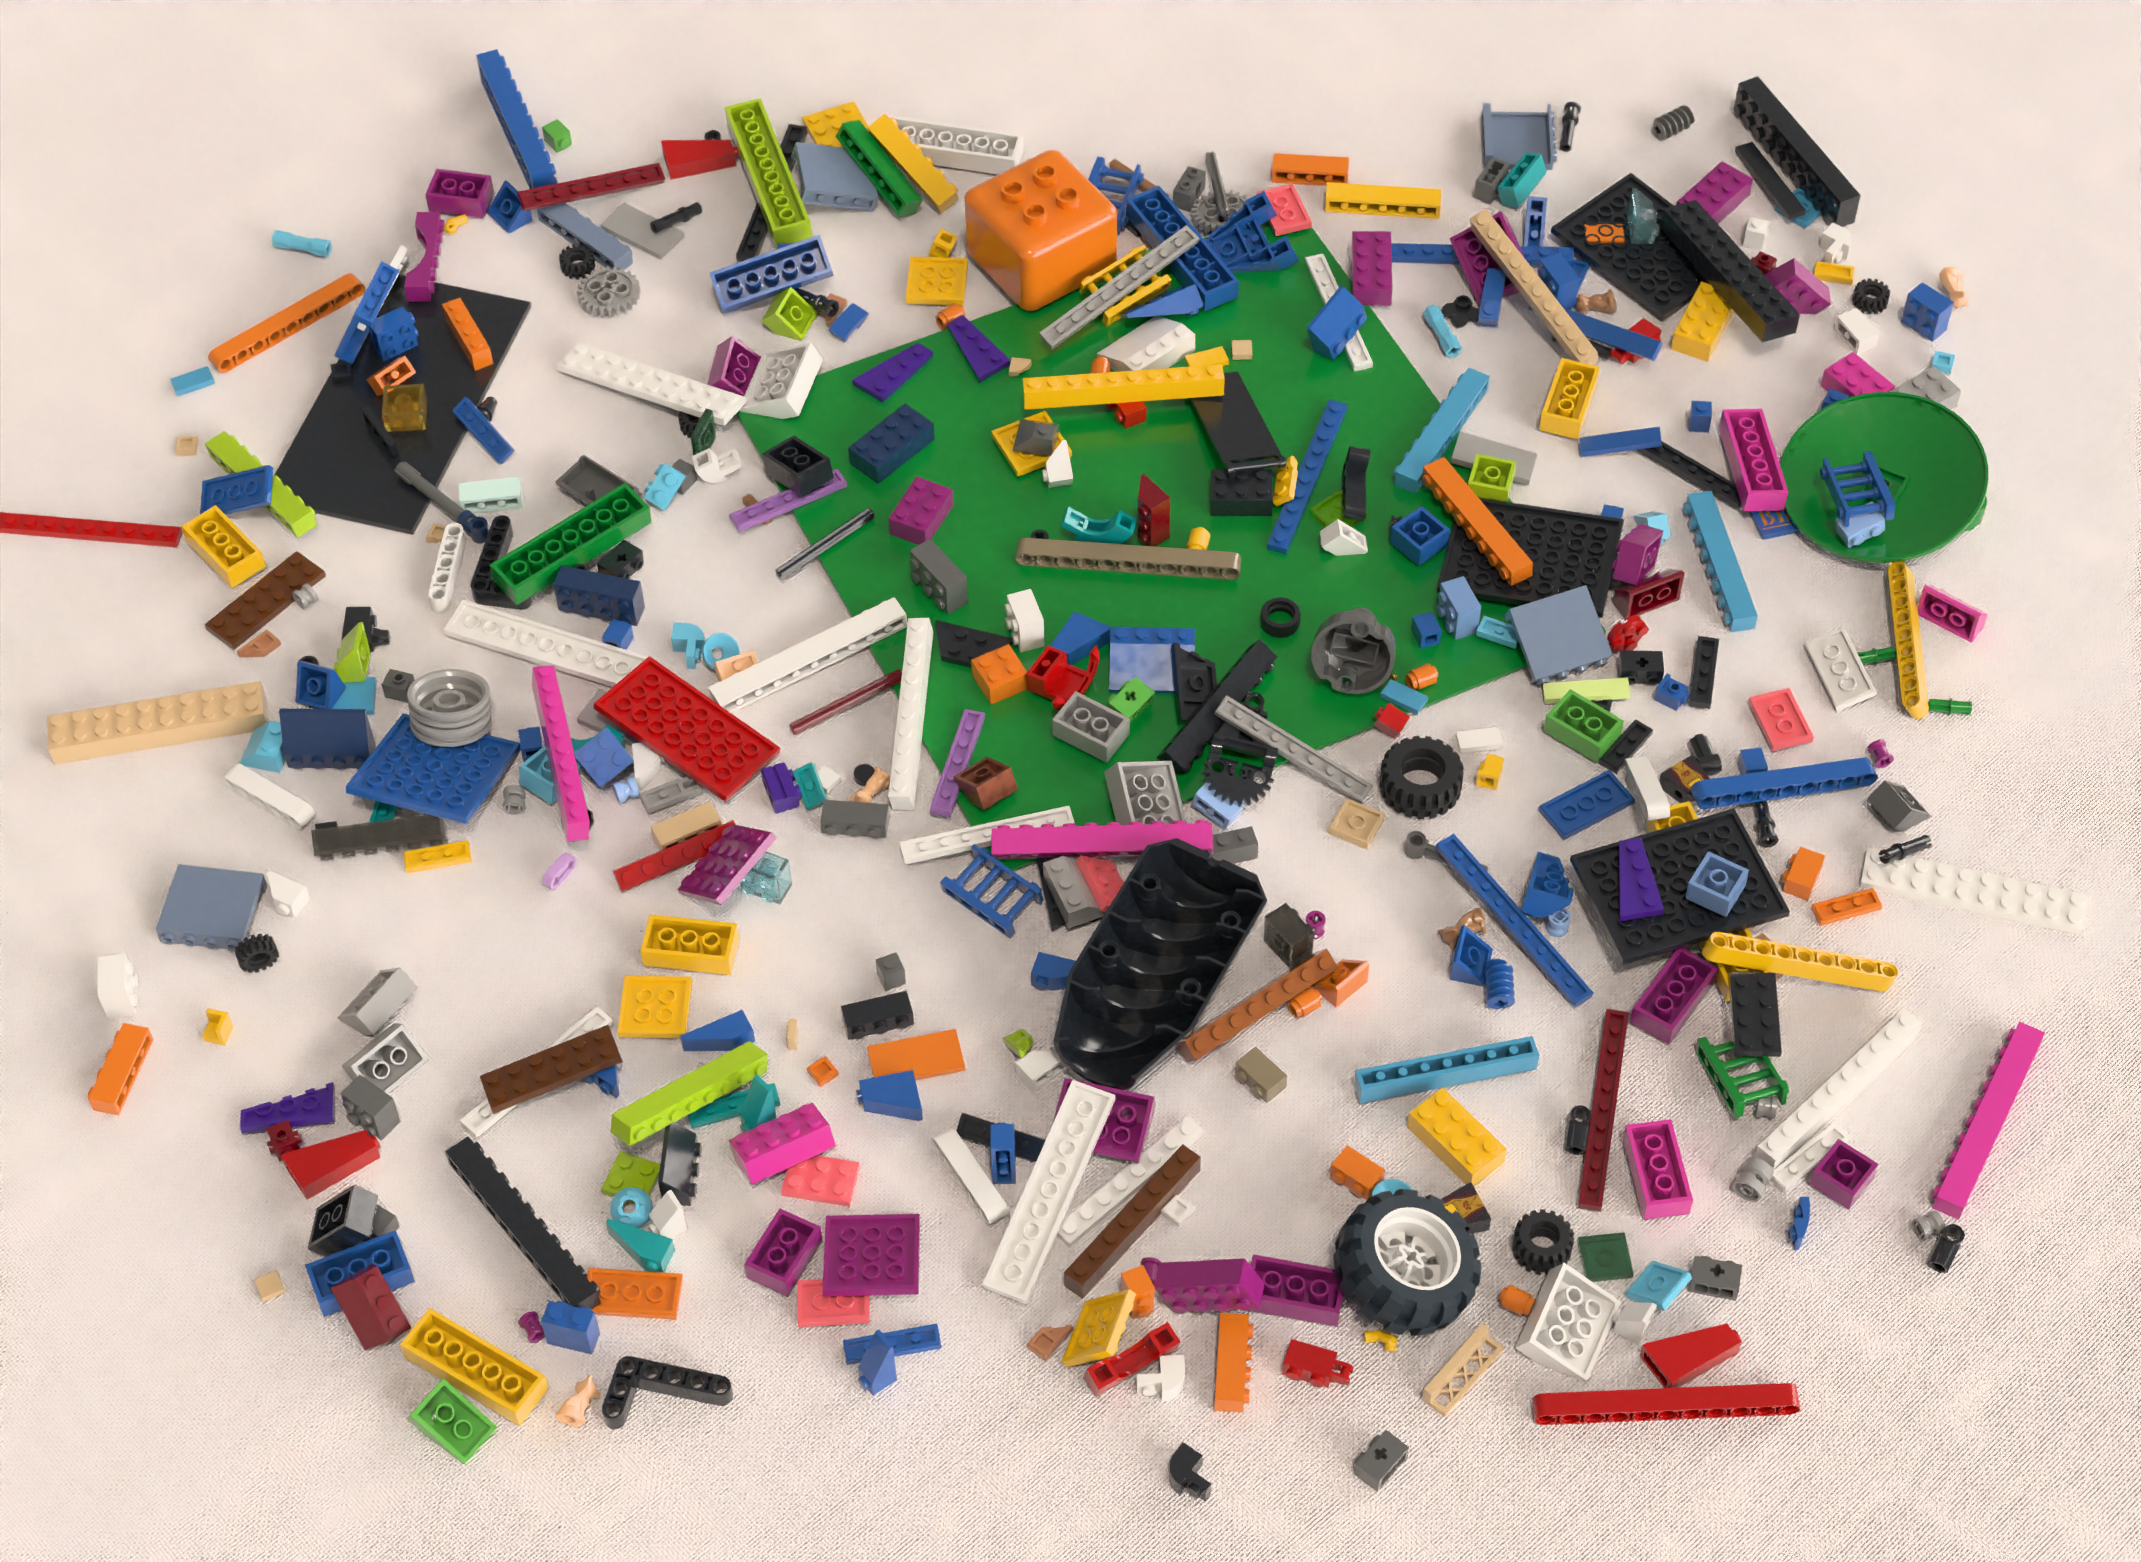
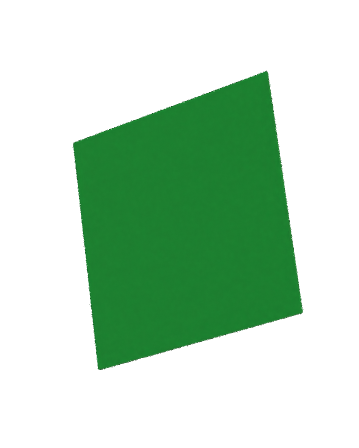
(1174, 451)

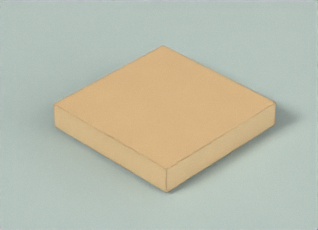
(1356, 823)

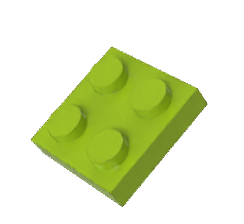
(631, 1172)

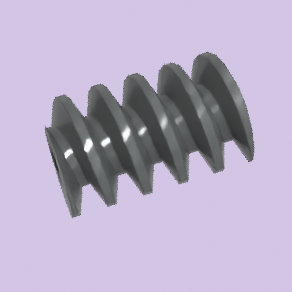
(1673, 122)

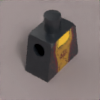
(1680, 777)
(1470, 1207)

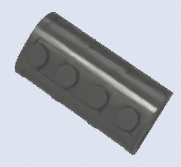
(590, 481)

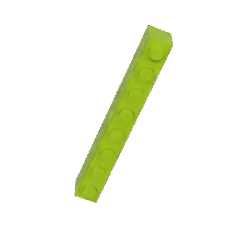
(284, 504)
(688, 1093)

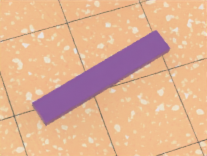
(782, 503)
(957, 761)

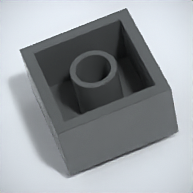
(370, 1107)

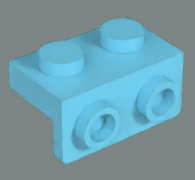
(664, 486)

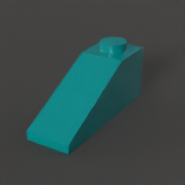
(758, 1105)
(646, 1248)

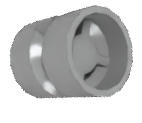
(1753, 1179)

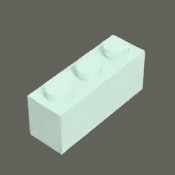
(491, 495)

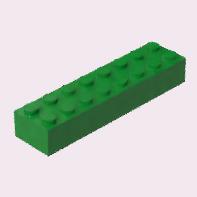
(570, 543)

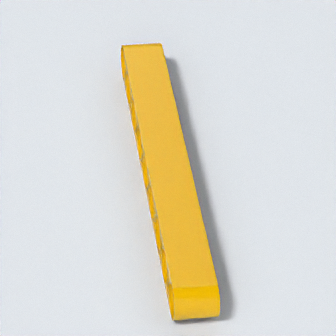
(1908, 640)
(1800, 961)

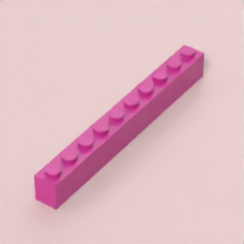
(560, 753)
(1094, 840)
(1988, 1120)

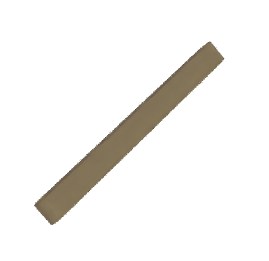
(1128, 558)

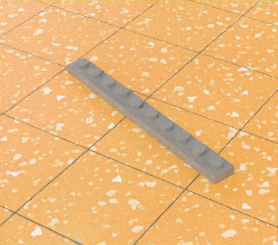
(1118, 287)

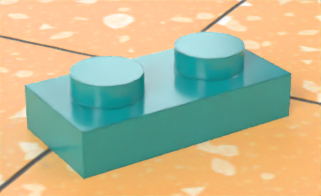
(810, 786)

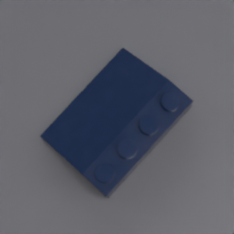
(326, 738)

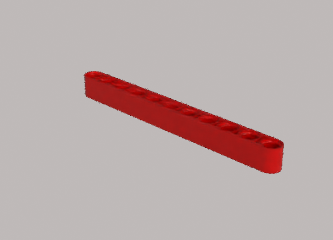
(1665, 1404)

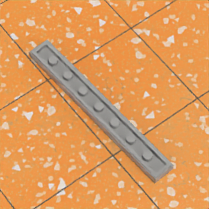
(1293, 749)

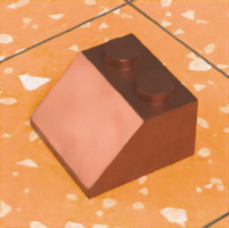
(986, 782)

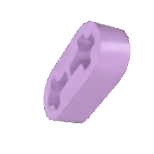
(559, 871)

